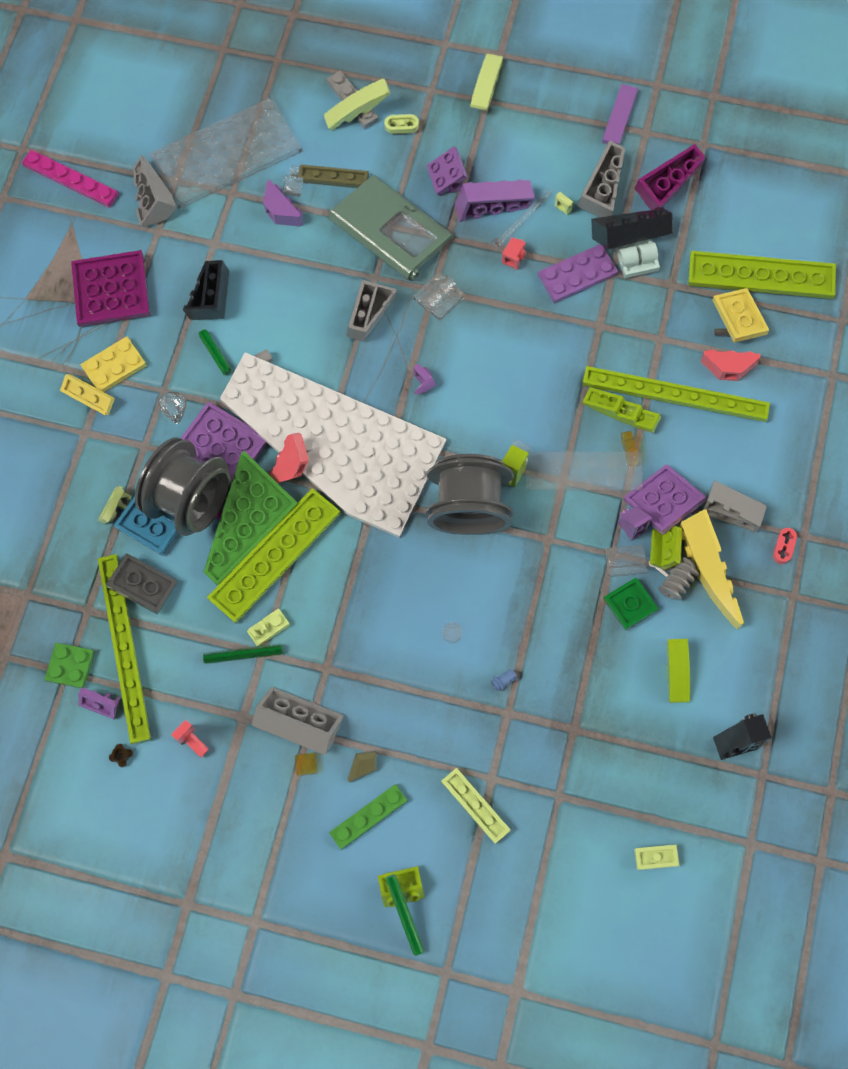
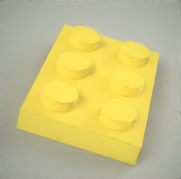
(740, 315)
(113, 365)

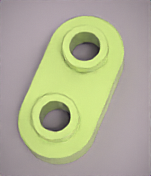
(402, 124)

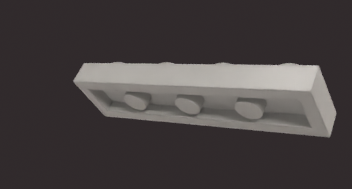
(343, 89)

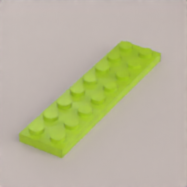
(762, 274)
(273, 555)

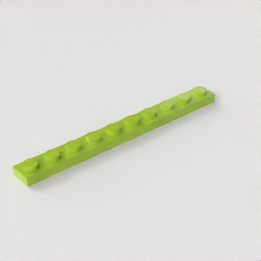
(676, 394)
(125, 655)

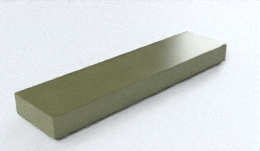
(332, 176)

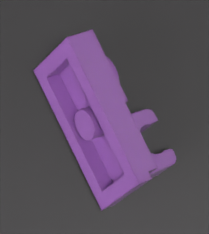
(100, 704)

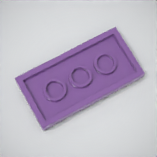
(577, 273)

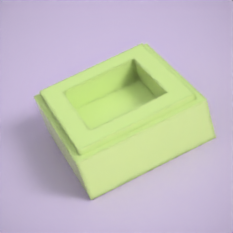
(563, 203)

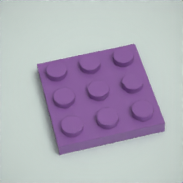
(666, 498)

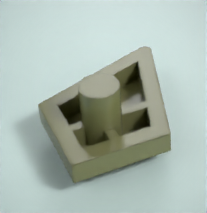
(362, 765)

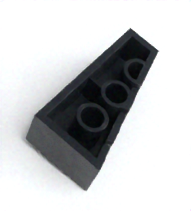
(631, 227)

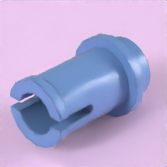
(503, 680)

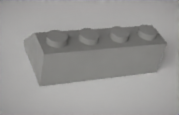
(297, 720)

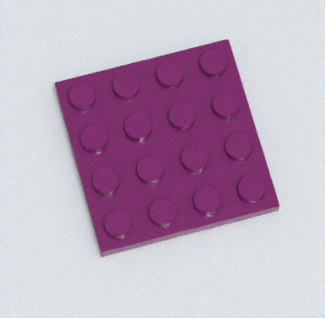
(110, 288)

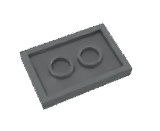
(141, 583)

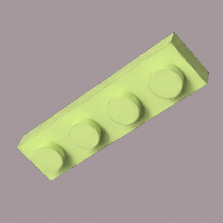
(475, 806)

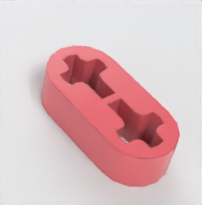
(789, 547)

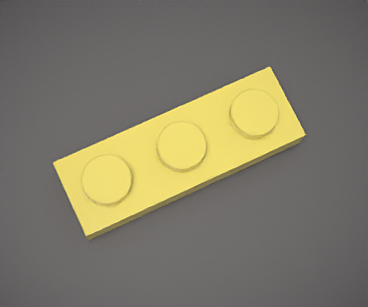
(87, 394)

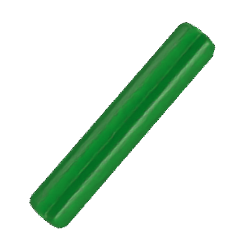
(215, 352)

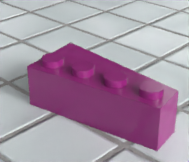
(667, 179)

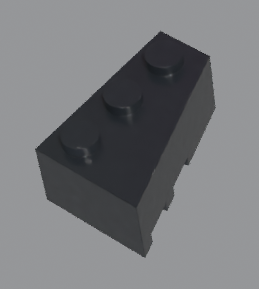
(210, 293)
(743, 737)

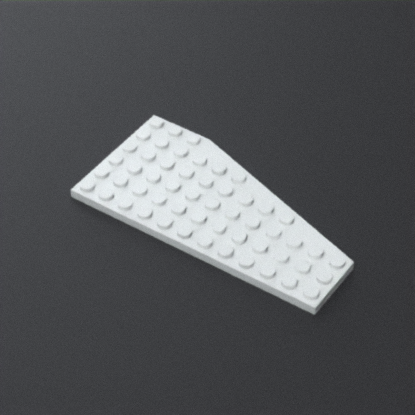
(355, 452)

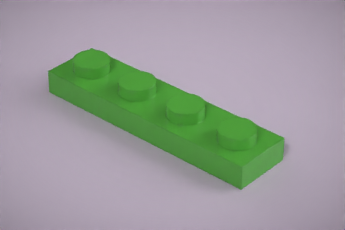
(368, 816)

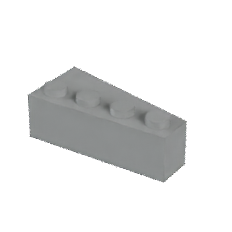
(602, 186)

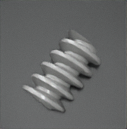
(678, 579)

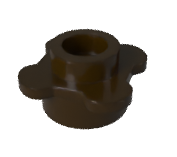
(119, 749)

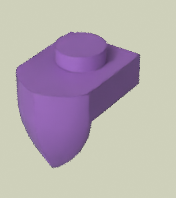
(424, 377)

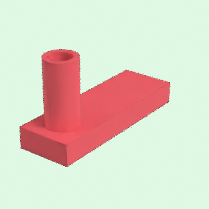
(185, 734)

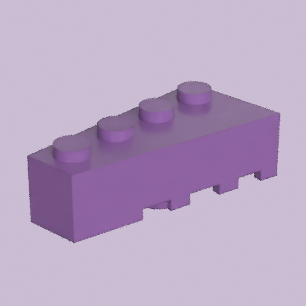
(493, 198)

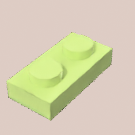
(656, 857)

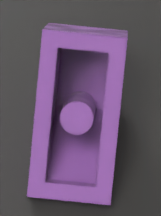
(634, 522)

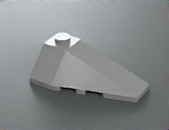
(153, 196)

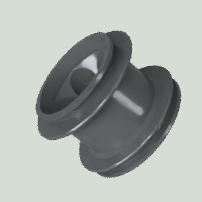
(182, 486)
(469, 495)

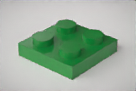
(630, 603)

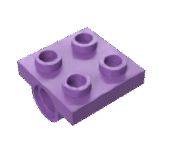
(447, 172)

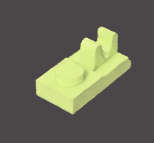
(114, 501)
(268, 627)

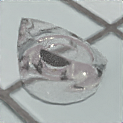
(172, 406)

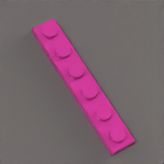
(70, 178)

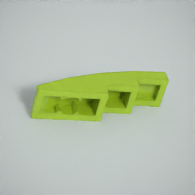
(621, 410)

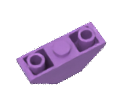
(280, 207)

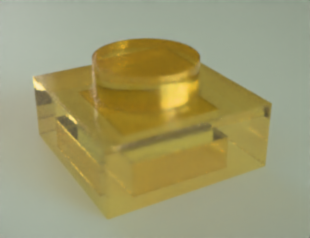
(306, 764)

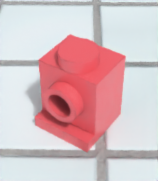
(513, 253)

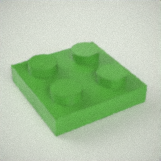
(69, 665)

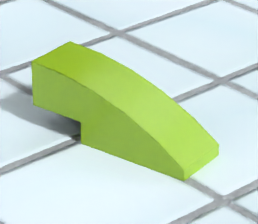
(678, 670)

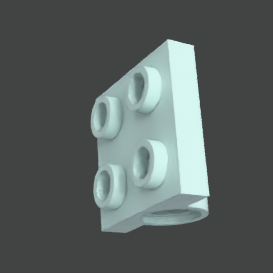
(638, 258)

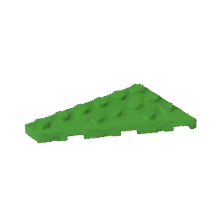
(249, 514)

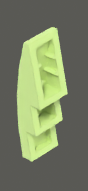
(486, 81)
(358, 102)

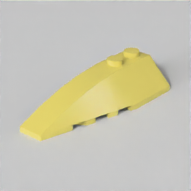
(703, 550)

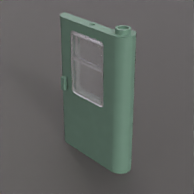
(390, 227)

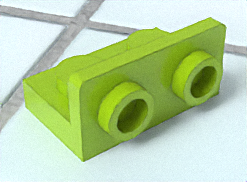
(666, 548)
(409, 882)

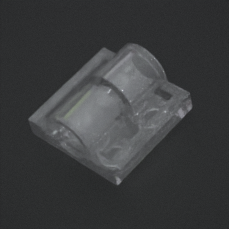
(439, 296)

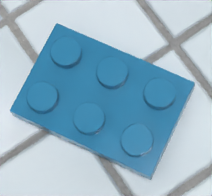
(152, 533)

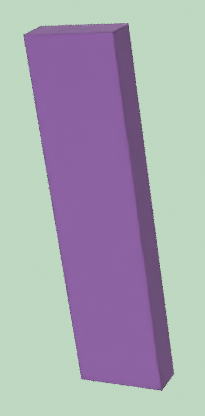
(620, 114)

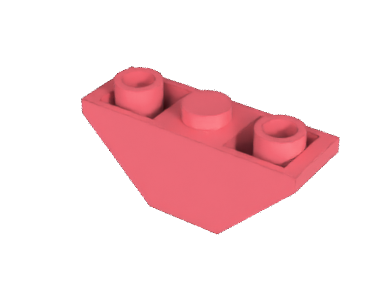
(729, 364)
(291, 459)

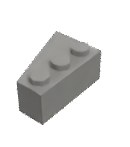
(369, 308)
(734, 507)

